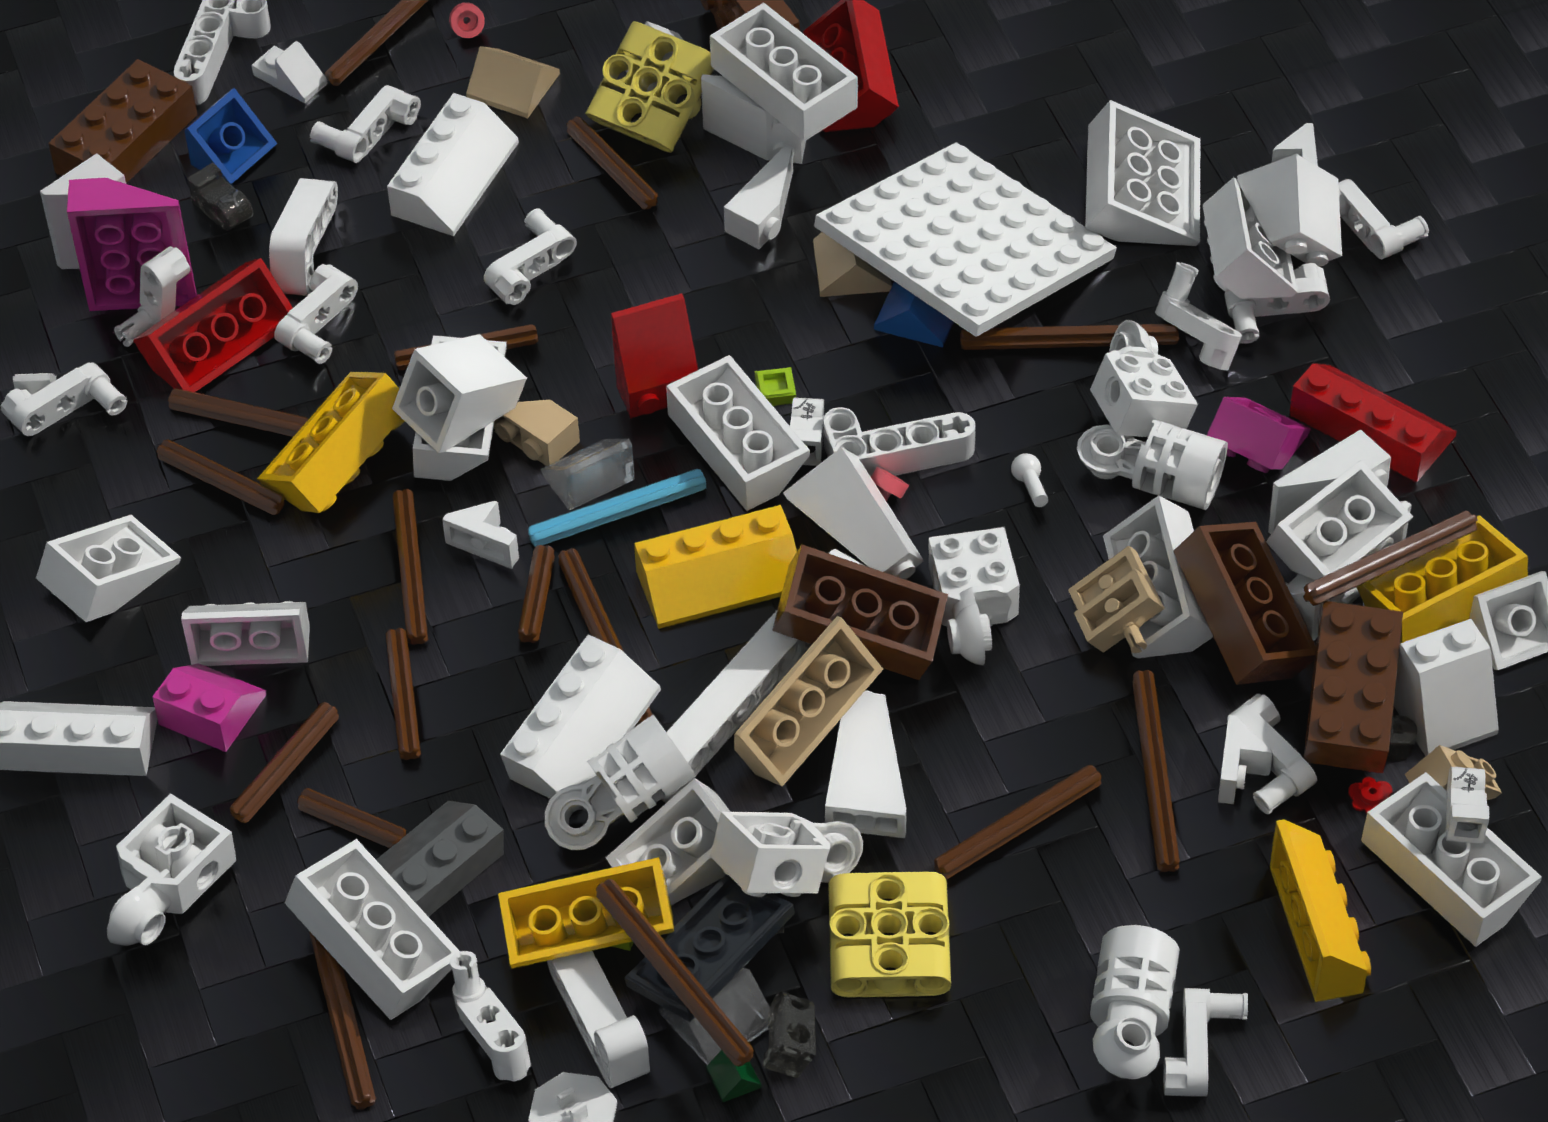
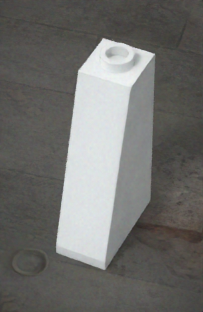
(854, 512)
(865, 771)

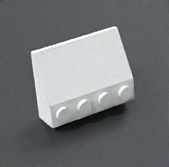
(1142, 179)

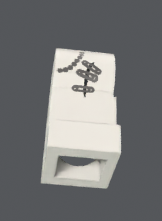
(808, 424)
(1466, 804)

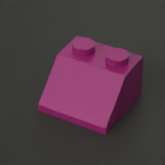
(1257, 433)
(206, 704)

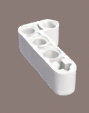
(211, 36)
(299, 234)
(902, 446)
(611, 1037)

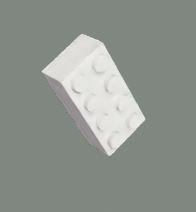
(784, 71)

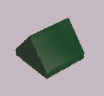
(730, 1079)

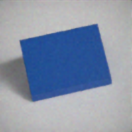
(228, 137)
(912, 318)

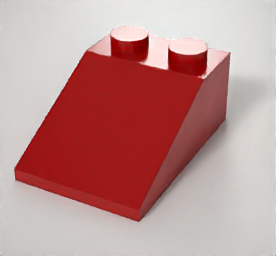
(651, 351)

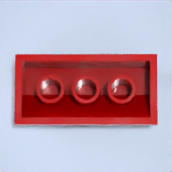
(856, 39)
(215, 328)
(1345, 405)

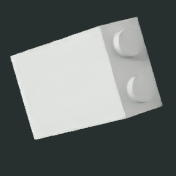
(1296, 207)
(456, 390)
(1447, 687)

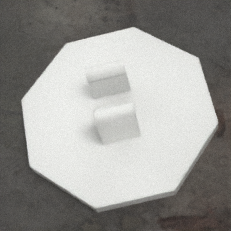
(573, 1099)

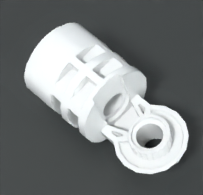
(1169, 464)
(627, 782)
(1133, 998)

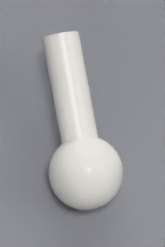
(1027, 469)

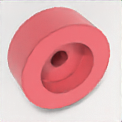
(474, 23)
(888, 483)

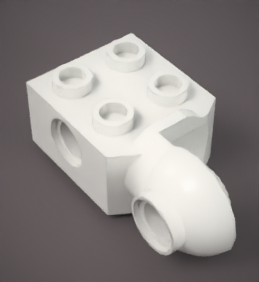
(1140, 385)
(980, 587)
(783, 851)
(167, 868)

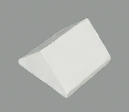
(1514, 619)

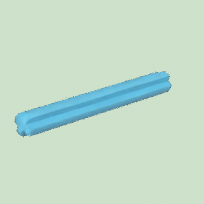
(617, 507)

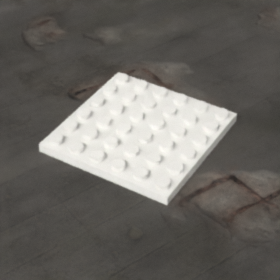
(965, 238)

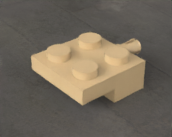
(1116, 602)

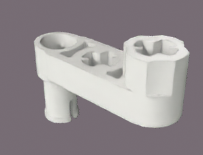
(370, 125)
(1372, 226)
(512, 273)
(157, 293)
(329, 296)
(1311, 297)
(1174, 307)
(60, 398)
(1291, 769)
(477, 1004)
(1190, 1074)

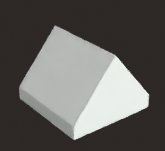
(33, 382)

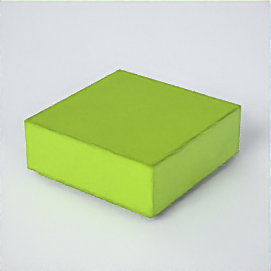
(776, 385)

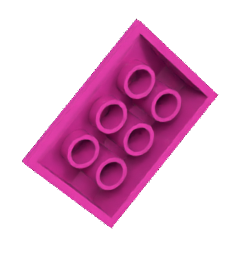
(118, 232)

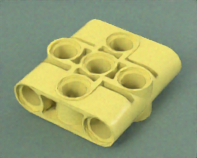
(642, 56)
(916, 909)

